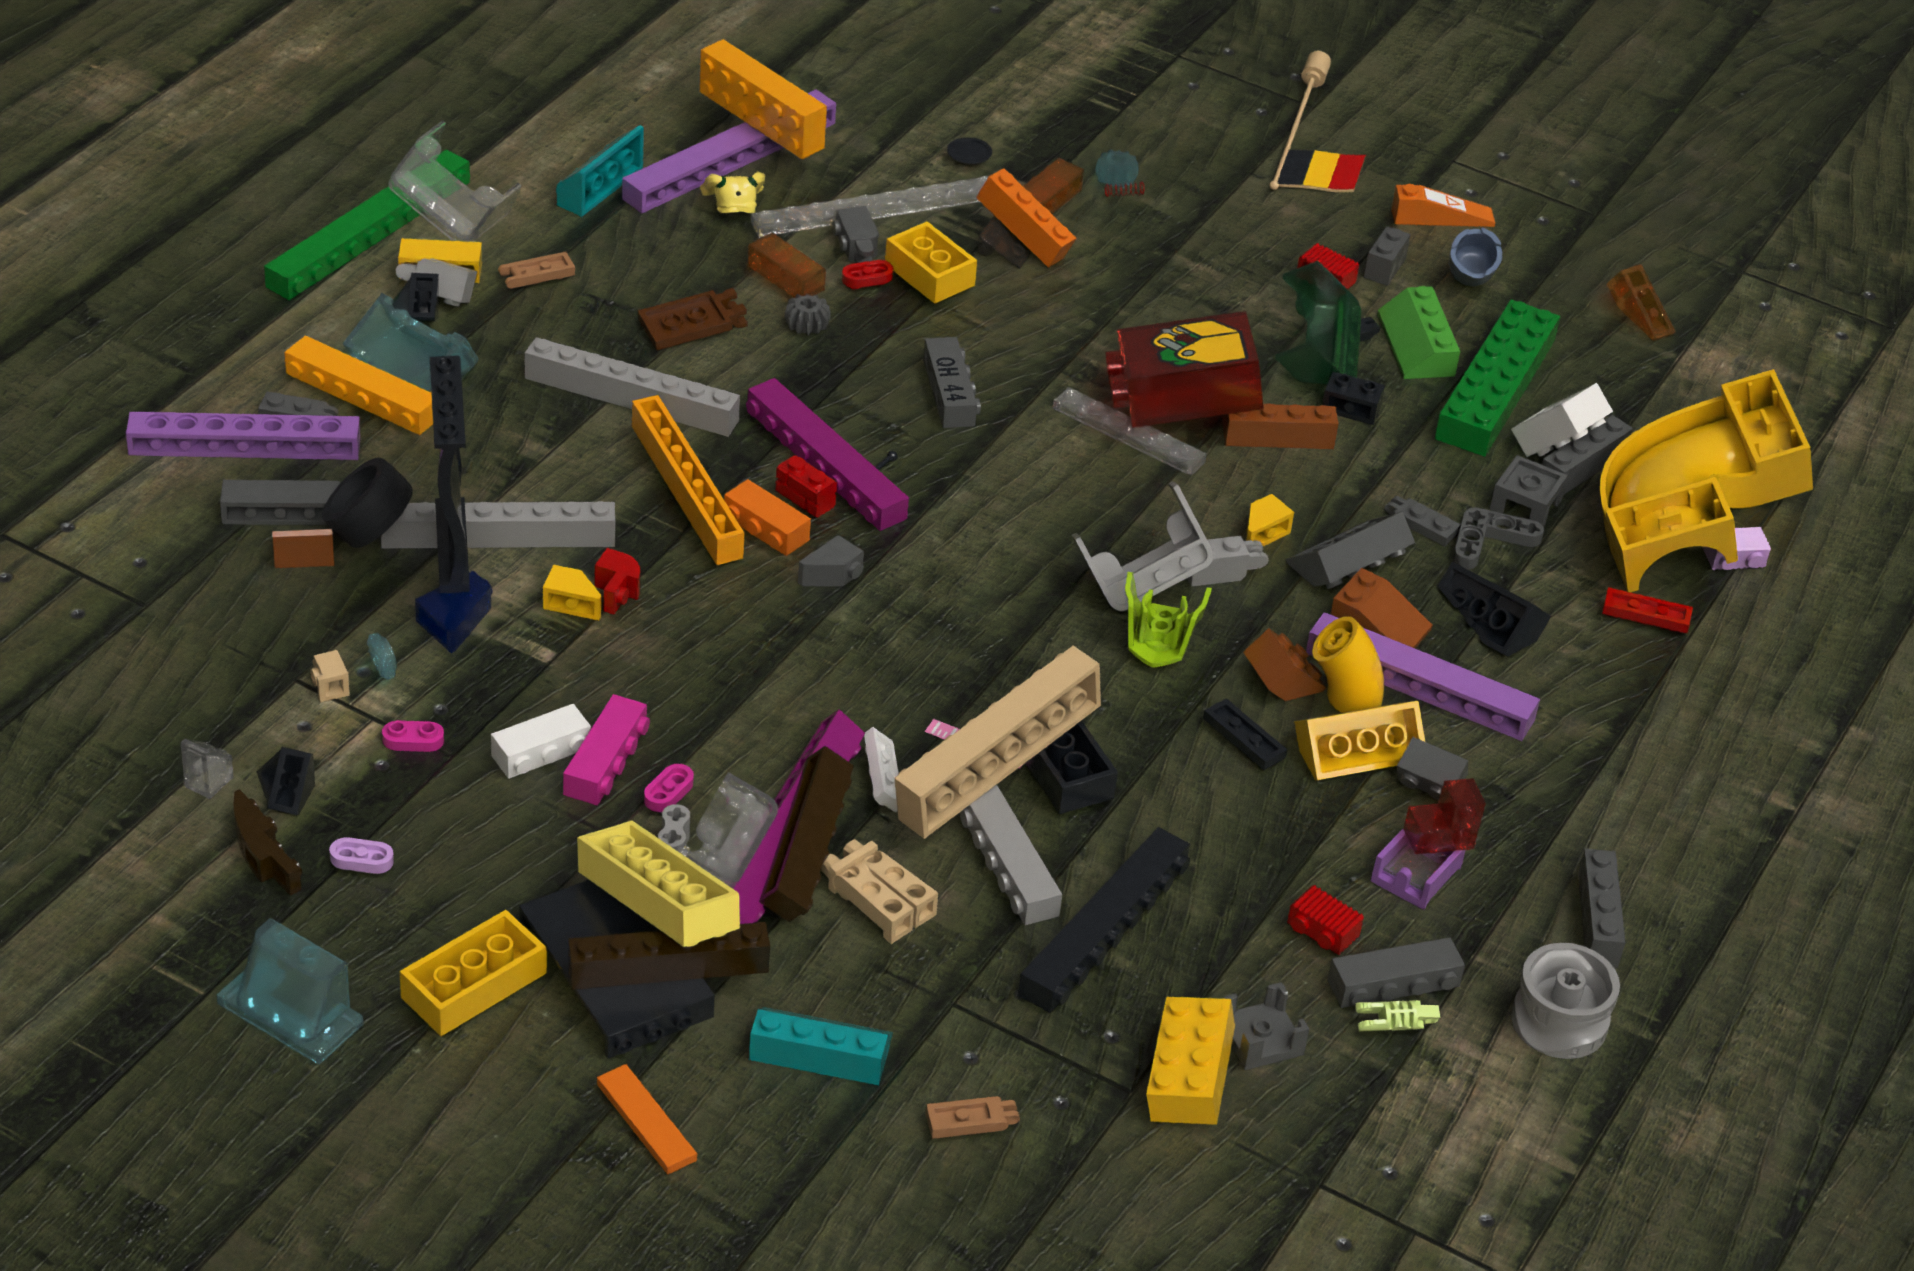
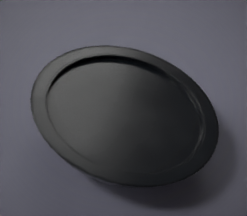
(969, 150)

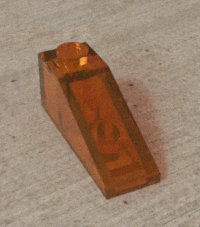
(1640, 302)

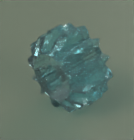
(1117, 168)

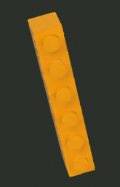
(360, 384)

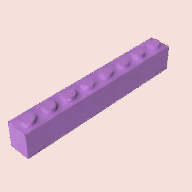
(1448, 685)

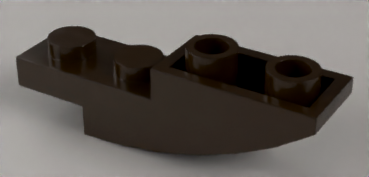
(260, 847)

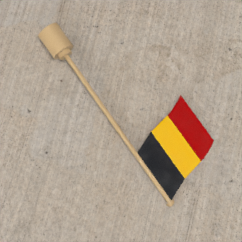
(1310, 167)

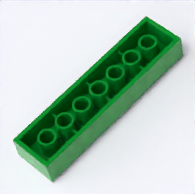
(1497, 378)

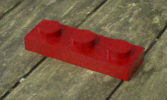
(1647, 610)

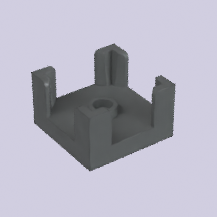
(1530, 486)
(1265, 1032)

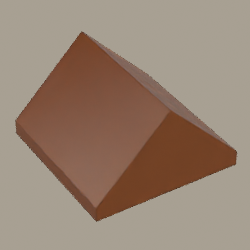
(303, 548)

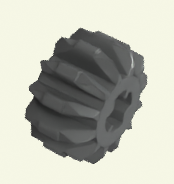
(807, 314)

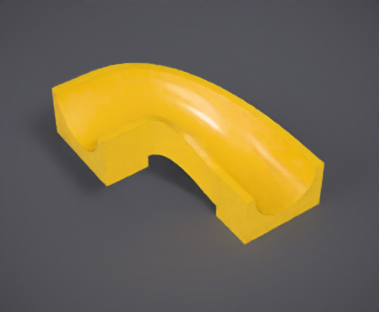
(1686, 470)

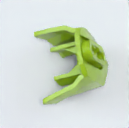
(1159, 632)

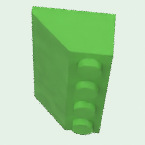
(1419, 334)

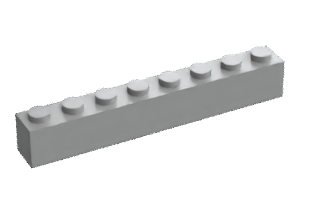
(623, 382)
(511, 525)

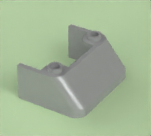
(1158, 569)

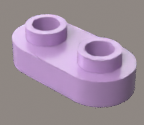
(361, 855)

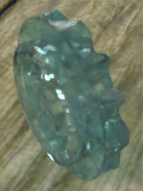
(382, 655)

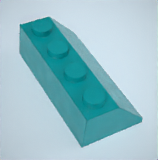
(602, 173)
(819, 1045)

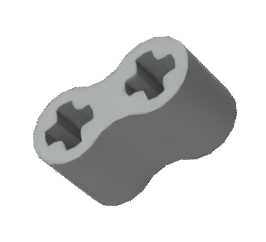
(675, 826)

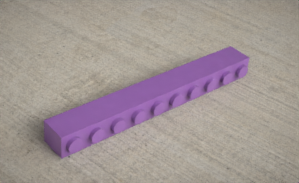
(691, 166)

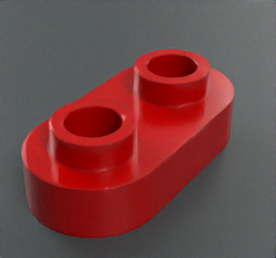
(867, 274)

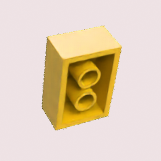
(931, 262)

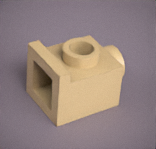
(330, 676)

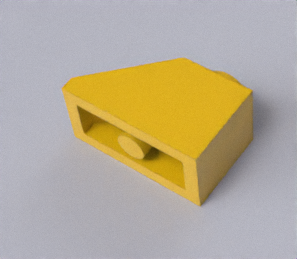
(1269, 520)
(571, 593)

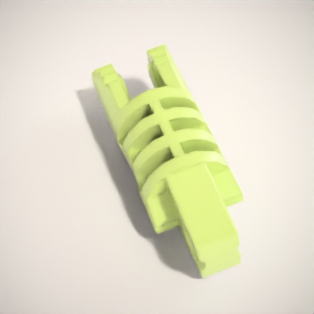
(1397, 1015)

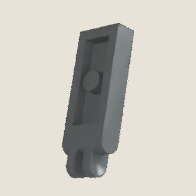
(291, 405)
(1425, 520)

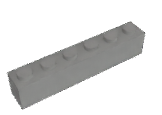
(1012, 858)

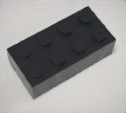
(1074, 771)

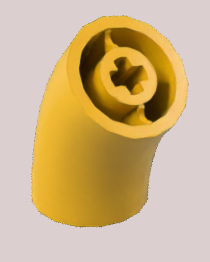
(1350, 666)

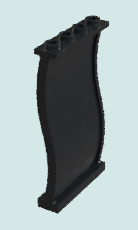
(450, 506)

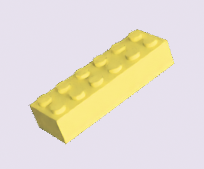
(658, 883)

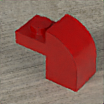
(618, 577)

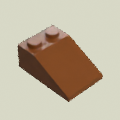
(1380, 609)

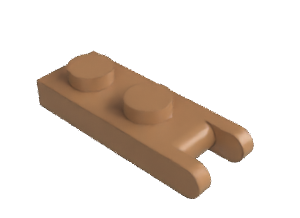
(537, 270)

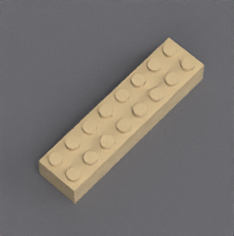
(997, 741)

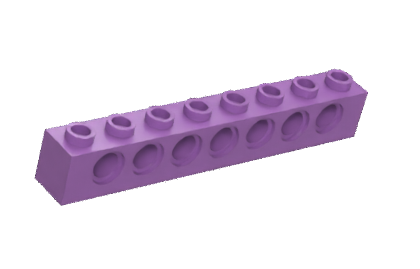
(243, 435)

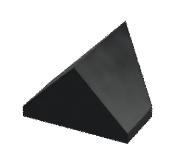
(419, 296)
(288, 780)

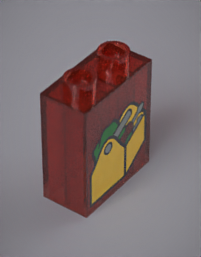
(1185, 369)

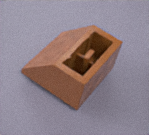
(1284, 666)

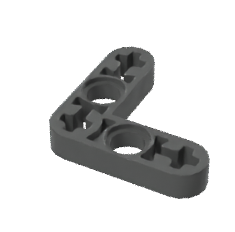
(1529, 533)

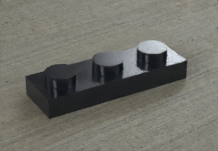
(1245, 734)

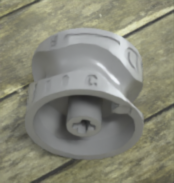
(1565, 1000)

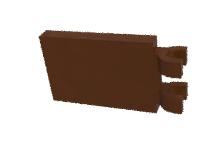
(692, 318)

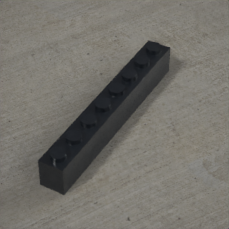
(1104, 920)

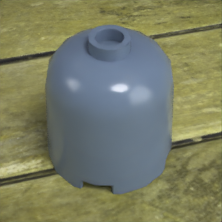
(1475, 256)

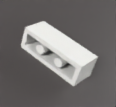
(539, 740)

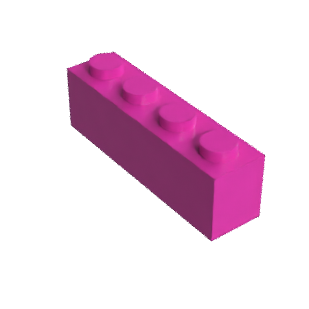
(605, 750)

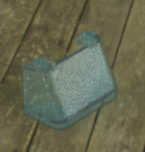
(403, 345)

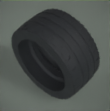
(367, 502)

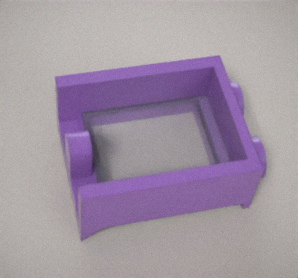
(1411, 874)

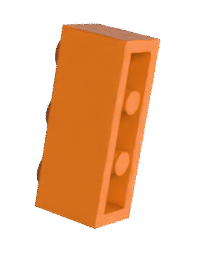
(768, 517)

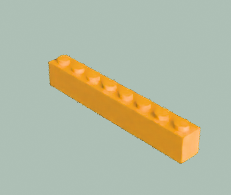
(688, 480)

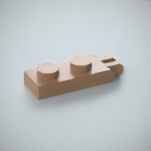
(970, 1116)

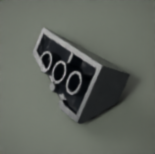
(1496, 614)

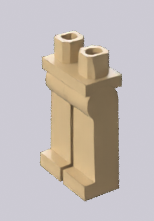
(881, 889)

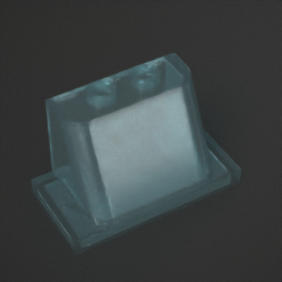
(294, 993)

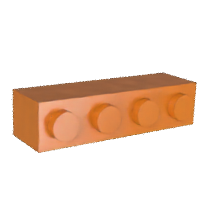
(1026, 217)

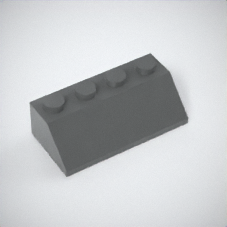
(1353, 550)

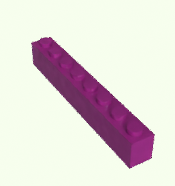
(827, 451)

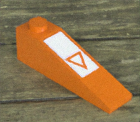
(1427, 206)

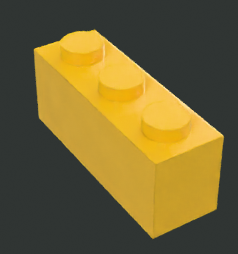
(454, 252)

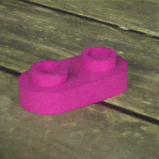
(413, 736)
(668, 787)

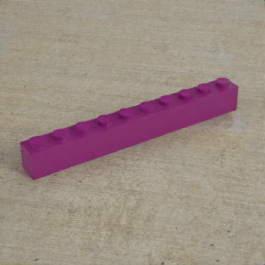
(840, 736)

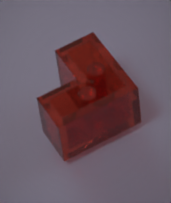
(1450, 823)

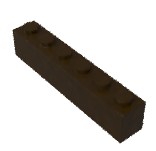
(807, 834)
(658, 958)

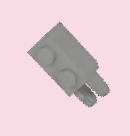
(454, 281)
(1230, 561)

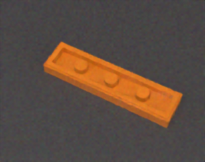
(646, 1119)

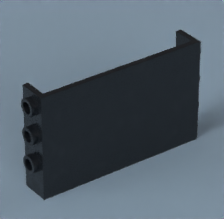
(623, 1013)

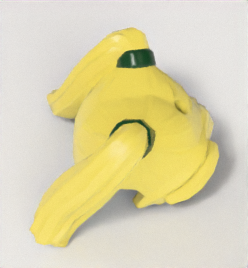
(726, 188)

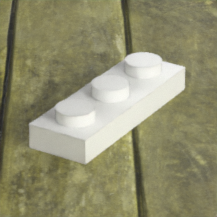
(882, 767)

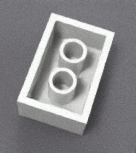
(1562, 421)

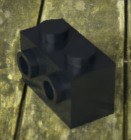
(1354, 397)

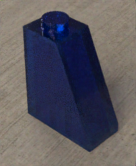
(454, 615)

